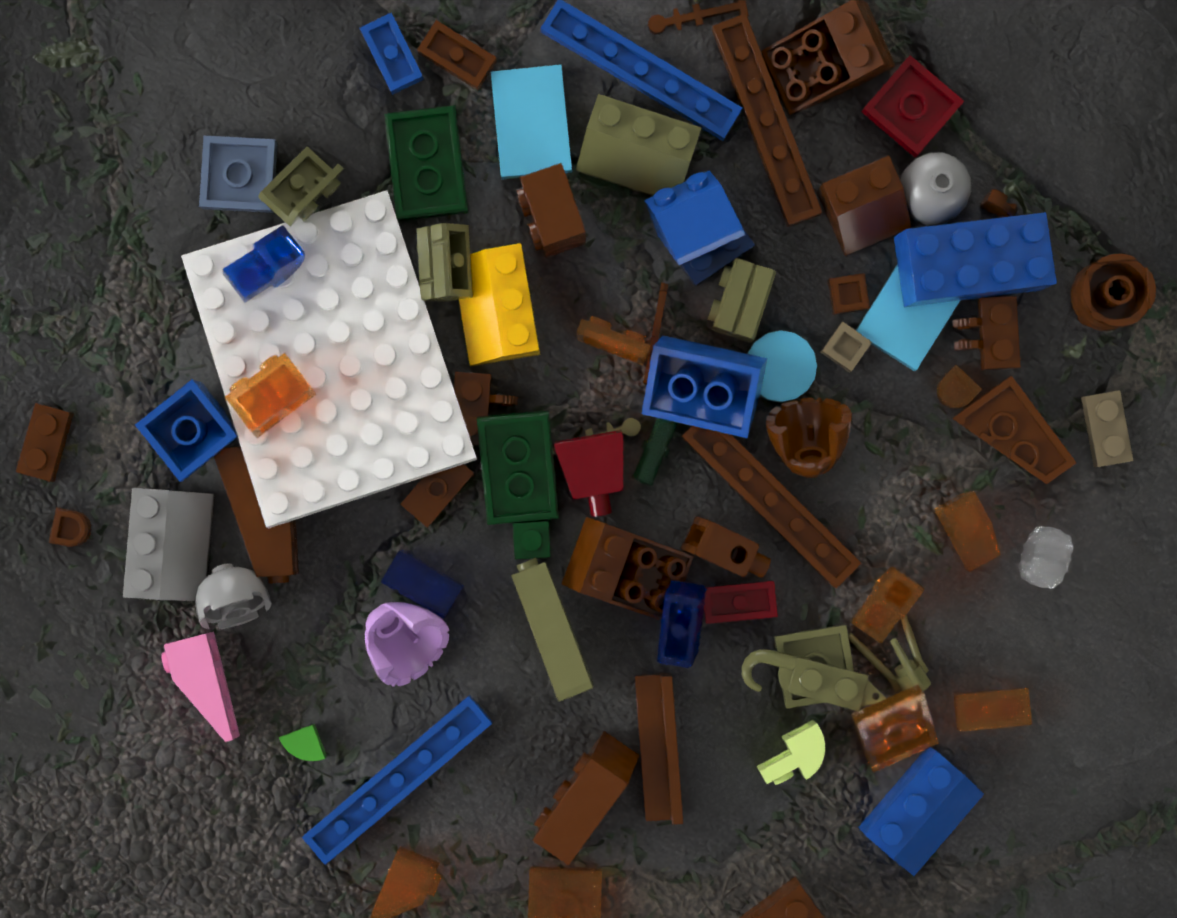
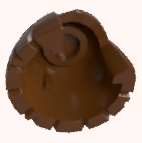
(809, 434)

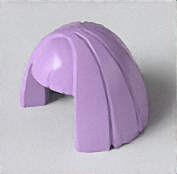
(404, 641)

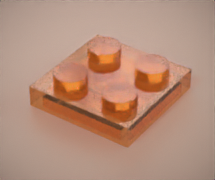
(599, 335)
(895, 728)

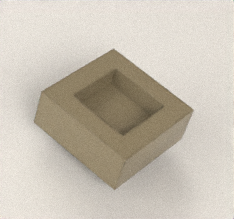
(846, 347)

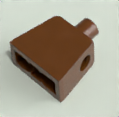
(715, 545)

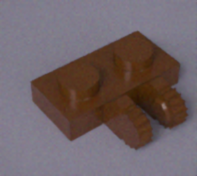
(997, 333)
(474, 399)

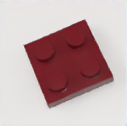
(912, 106)

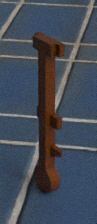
(658, 24)
(657, 325)

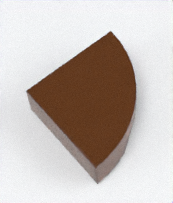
(996, 203)

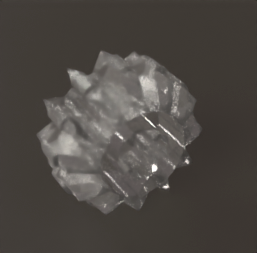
(1045, 557)

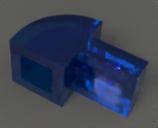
(268, 264)

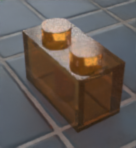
(269, 394)

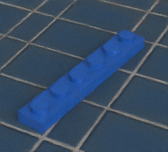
(641, 69)
(397, 779)

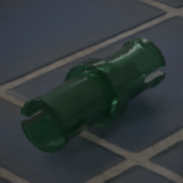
(654, 450)

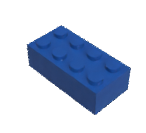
(974, 259)

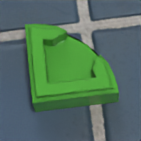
(304, 744)

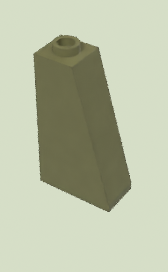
(552, 629)

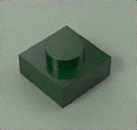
(531, 540)

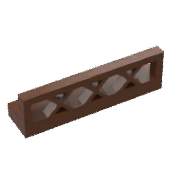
(658, 747)

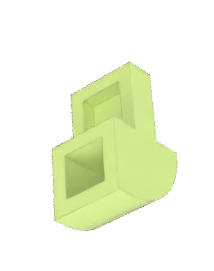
(804, 752)

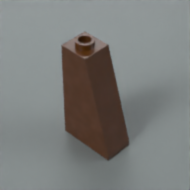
(272, 549)

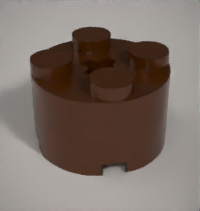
(1122, 275)

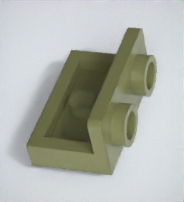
(299, 186)

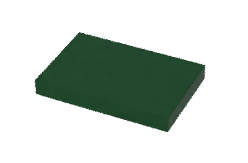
(426, 163)
(517, 467)

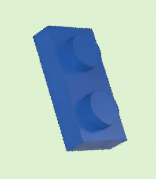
(391, 53)

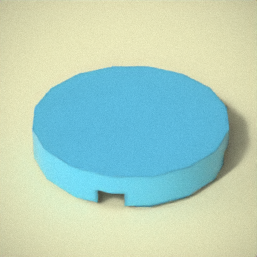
(789, 365)

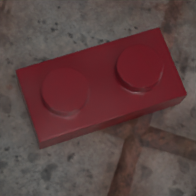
(740, 602)

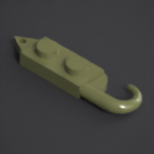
(814, 679)

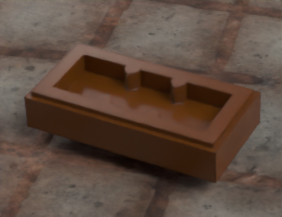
(435, 493)

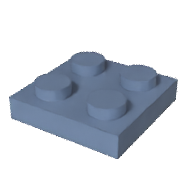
(236, 173)

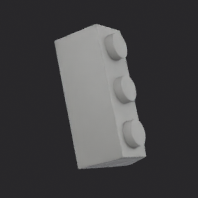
(167, 544)

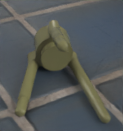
(908, 672)

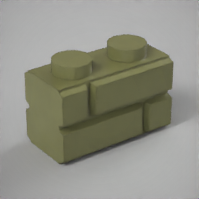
(444, 262)
(742, 300)

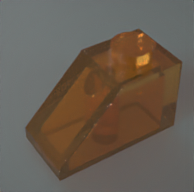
(969, 529)
(406, 884)

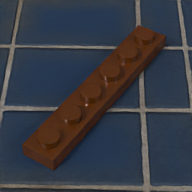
(766, 120)
(774, 503)

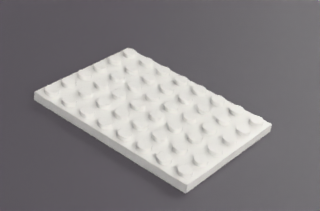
(362, 345)

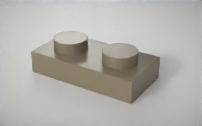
(1107, 428)

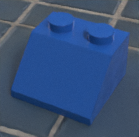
(694, 217)
(188, 429)

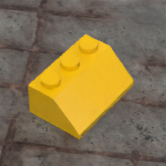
(500, 314)

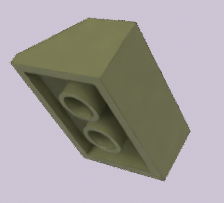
(636, 147)

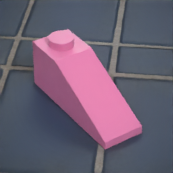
(200, 676)

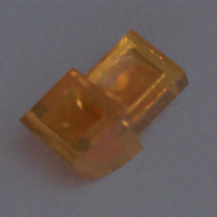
(887, 603)

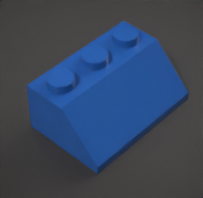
(703, 386)
(921, 810)

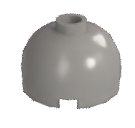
(936, 188)
(230, 597)

